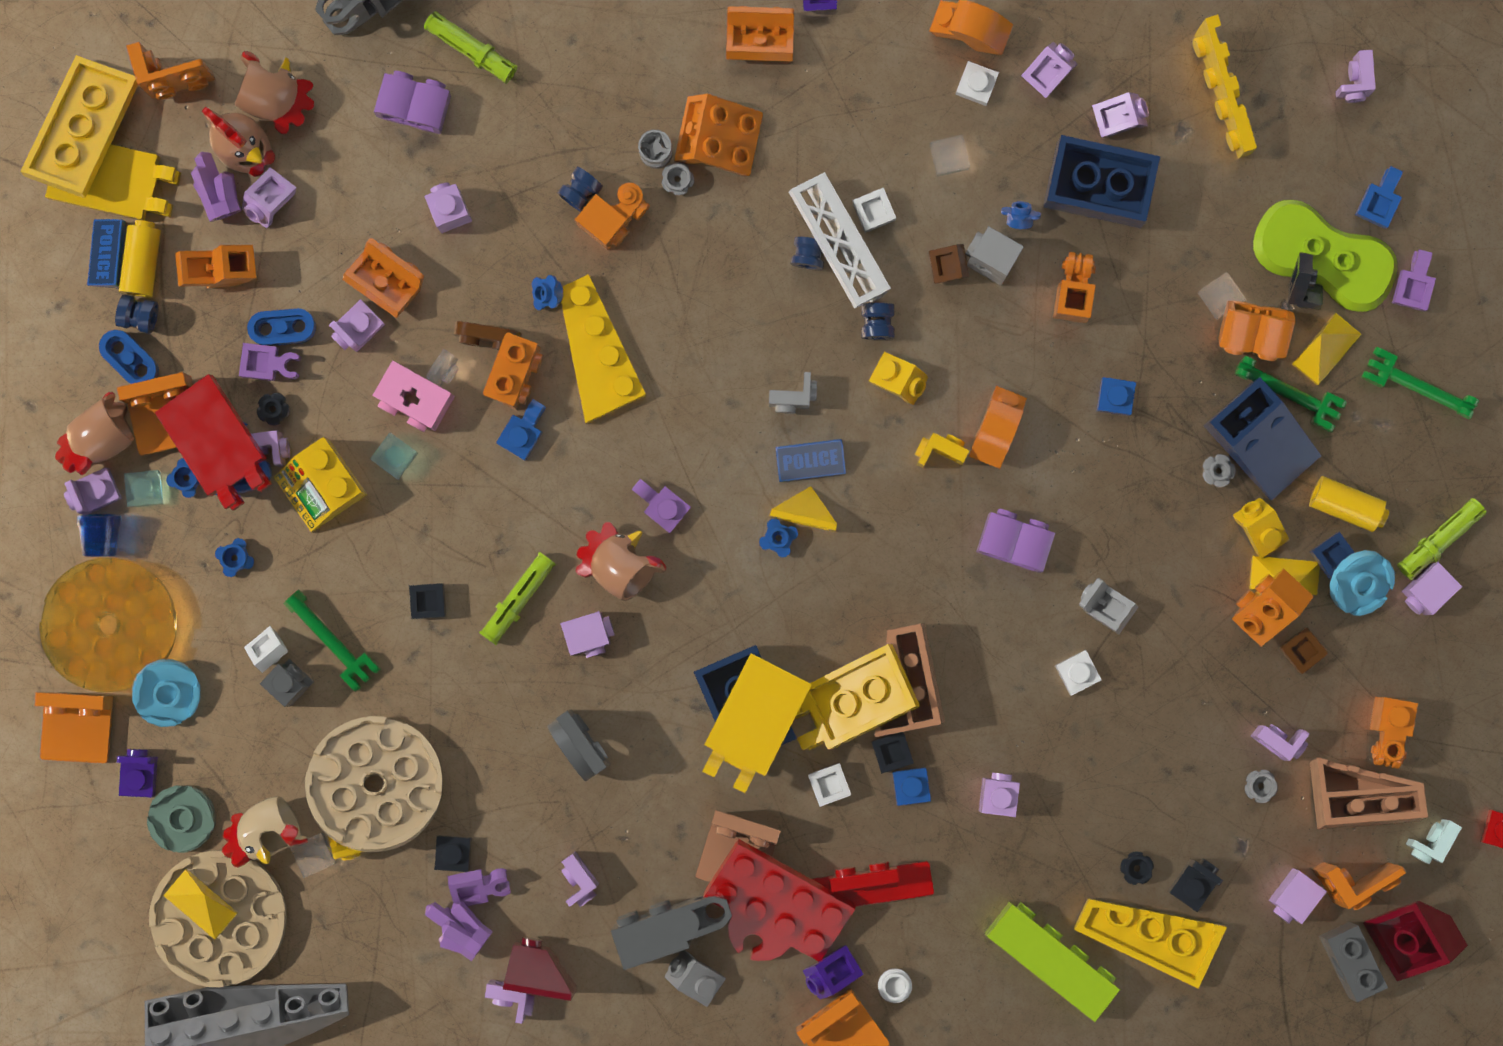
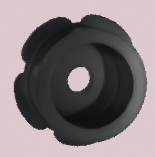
(281, 412)
(1145, 872)

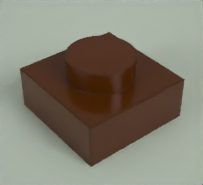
(949, 263)
(1303, 650)

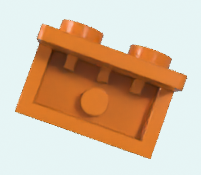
(760, 33)
(384, 277)
(512, 371)

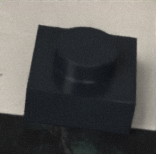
(427, 601)
(892, 752)
(453, 853)

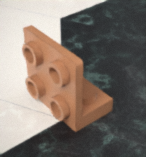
(722, 837)

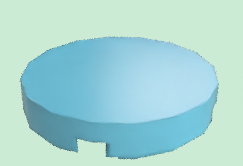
(1362, 582)
(166, 692)

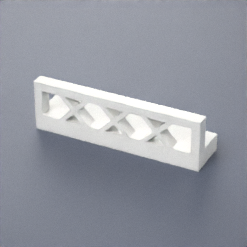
(844, 235)

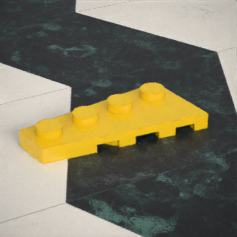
(1225, 85)
(599, 359)
(1160, 940)

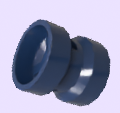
(582, 186)
(136, 314)
(877, 321)

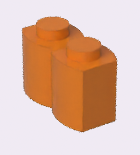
(1256, 330)

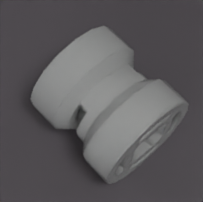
(652, 144)

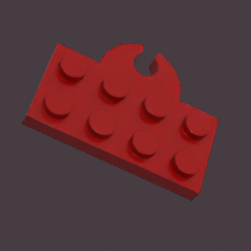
(777, 905)

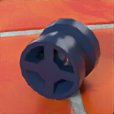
(807, 254)

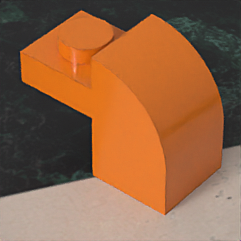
(973, 24)
(216, 268)
(998, 427)

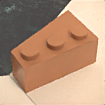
(916, 659)
(1360, 797)

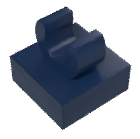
(1331, 553)

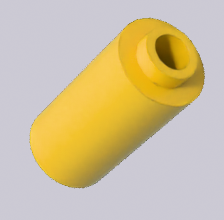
(140, 259)
(1349, 504)

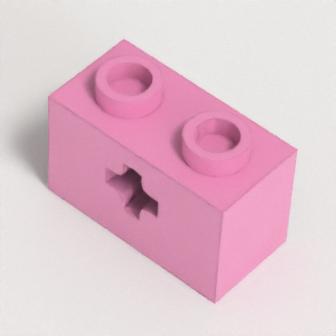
(400, 381)

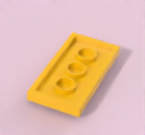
(80, 126)

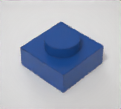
(1116, 396)
(911, 786)

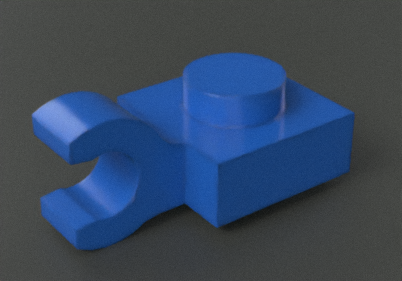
(1379, 201)
(520, 434)

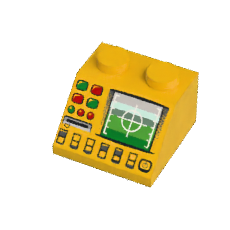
(319, 483)

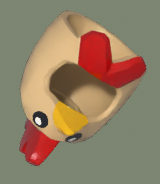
(262, 832)

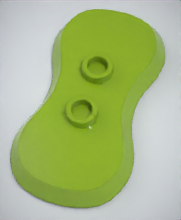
(1350, 267)

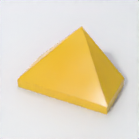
(1326, 349)
(805, 510)
(1303, 571)
(200, 904)

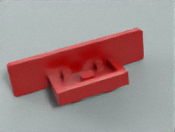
(880, 882)

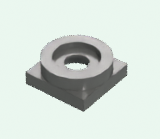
(577, 745)

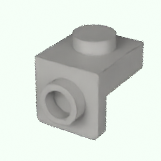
(788, 401)
(1107, 605)
(694, 978)

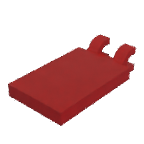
(214, 441)

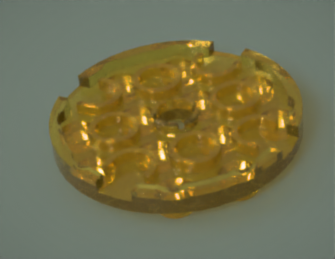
(73, 617)

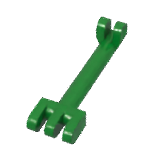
(1246, 371)
(1463, 407)
(354, 665)

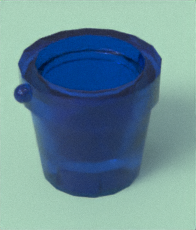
(98, 534)

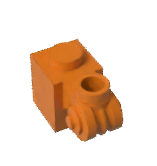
(609, 222)
(1074, 293)
(1394, 722)

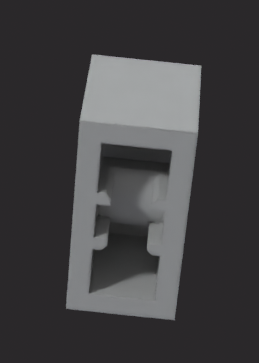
(993, 254)

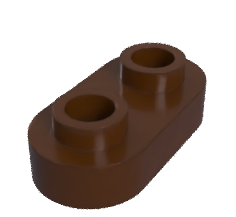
(473, 333)

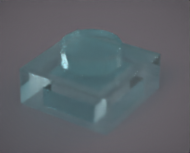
(394, 455)
(143, 488)

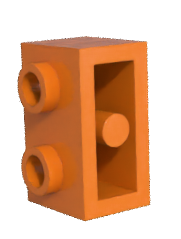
(1271, 607)

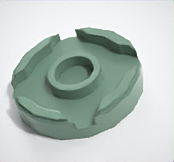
(181, 818)

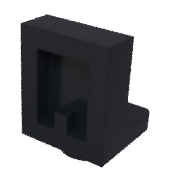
(1302, 286)
(1195, 883)

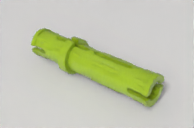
(475, 50)
(1430, 549)
(495, 627)

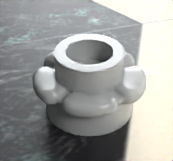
(673, 170)
(1209, 472)
(1261, 795)

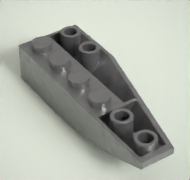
(244, 1015)

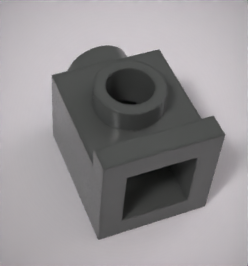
(287, 683)

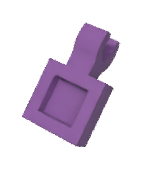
(1414, 287)
(664, 507)

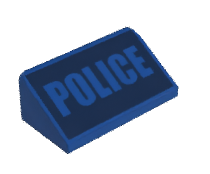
(107, 252)
(810, 460)

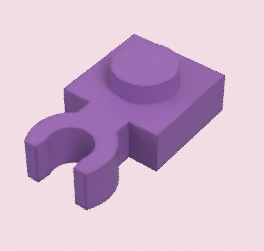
(263, 362)
(474, 887)

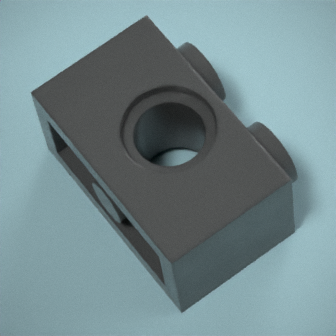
(1353, 961)

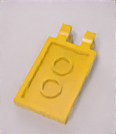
(124, 185)
(857, 699)
(755, 720)

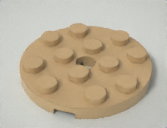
(367, 818)
(244, 944)

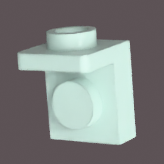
(1441, 839)

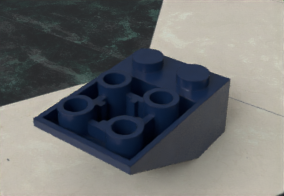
(1263, 438)

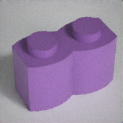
(413, 102)
(1016, 541)

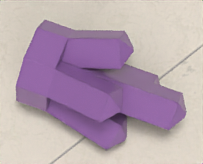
(215, 189)
(460, 928)

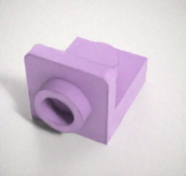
(1050, 68)
(1362, 73)
(1120, 114)
(267, 197)
(356, 327)
(274, 440)
(92, 492)
(1274, 740)
(578, 873)
(505, 998)

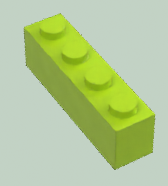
(1052, 961)

